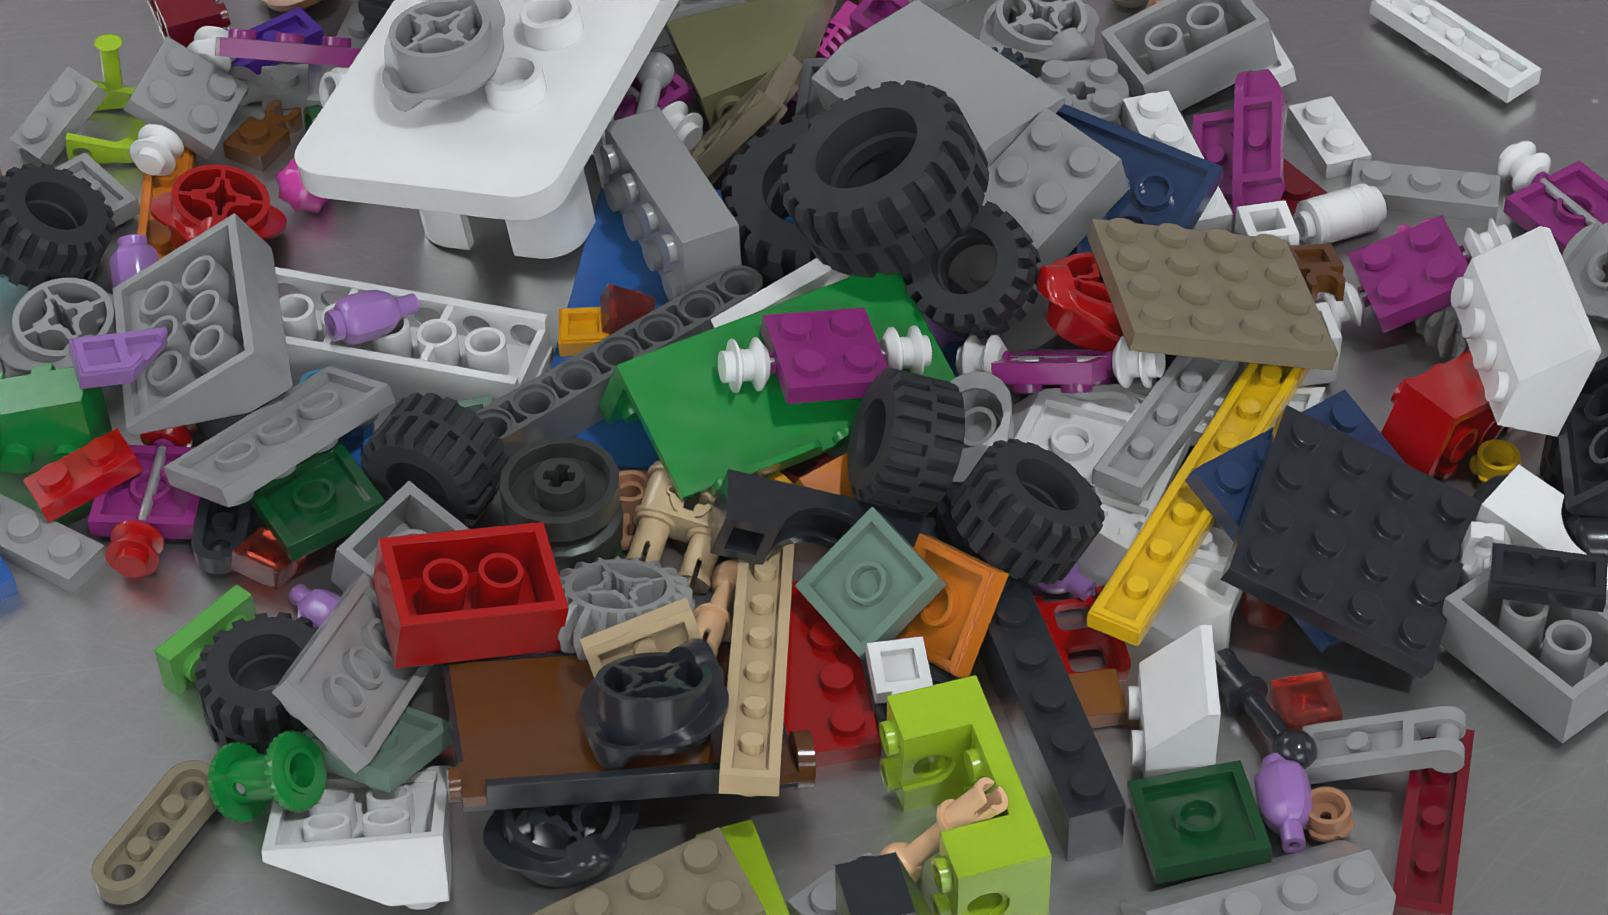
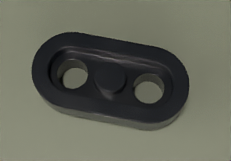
(219, 532)

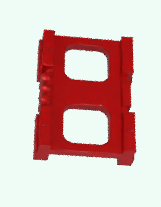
(1087, 638)

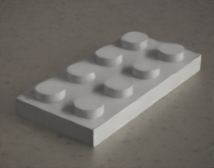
(279, 436)
(347, 680)

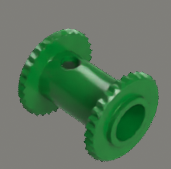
(288, 773)

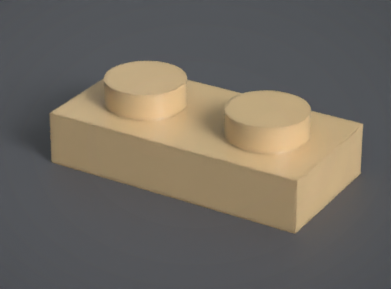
(649, 632)

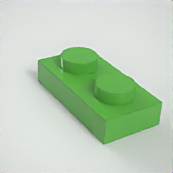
(182, 651)

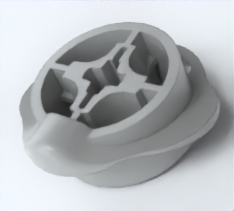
(1041, 29)
(442, 50)
(52, 316)

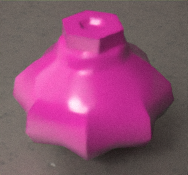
(293, 192)

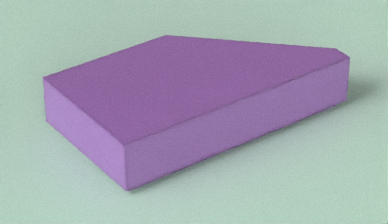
(115, 356)

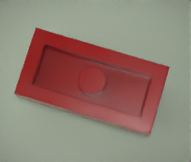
(83, 475)

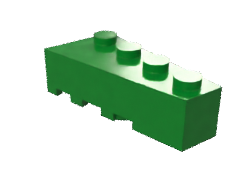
(47, 418)

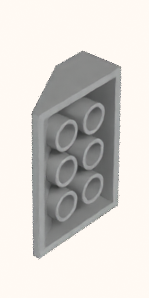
(930, 49)
(222, 329)

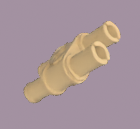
(664, 516)

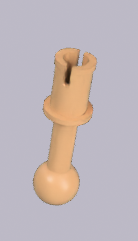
(714, 617)
(967, 809)

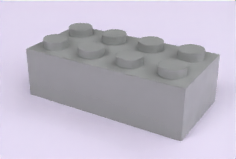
(1053, 187)
(667, 202)

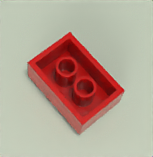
(469, 594)

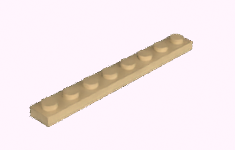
(757, 677)

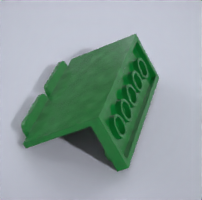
(707, 428)

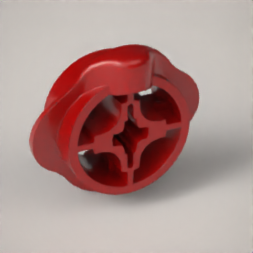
(209, 196)
(1079, 302)

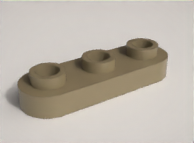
(162, 813)

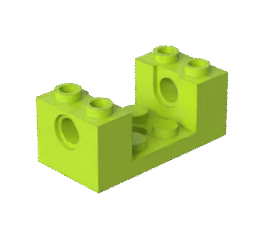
(936, 751)

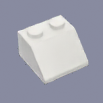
(1176, 706)

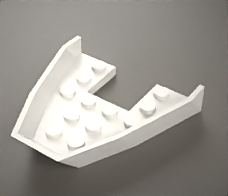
(1080, 432)

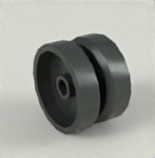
(572, 491)

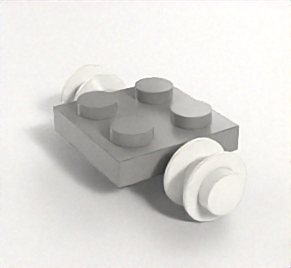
(184, 101)

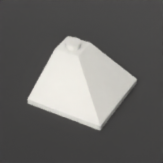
(371, 840)

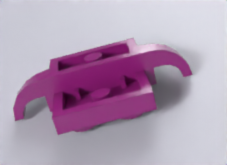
(1247, 140)

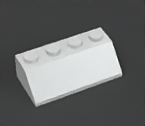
(1526, 331)

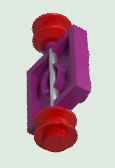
(146, 506)

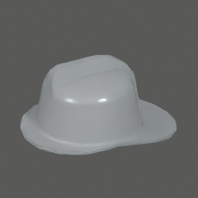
(986, 417)

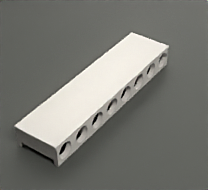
(418, 354)

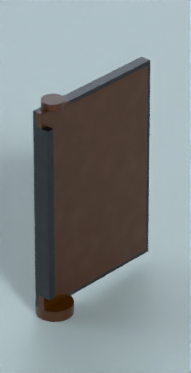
(526, 742)

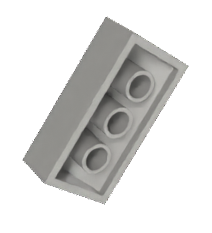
(1315, 881)

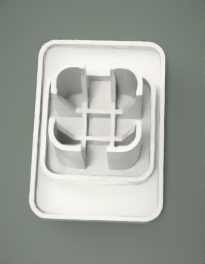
(501, 150)

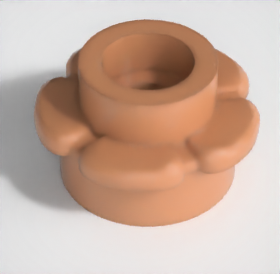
(1335, 806)

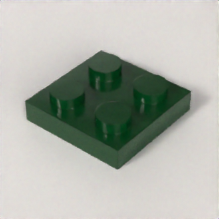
(317, 502)
(1199, 822)

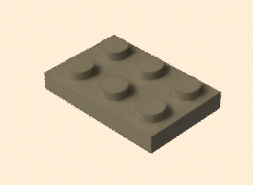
(758, 107)

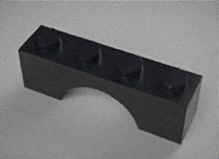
(762, 514)

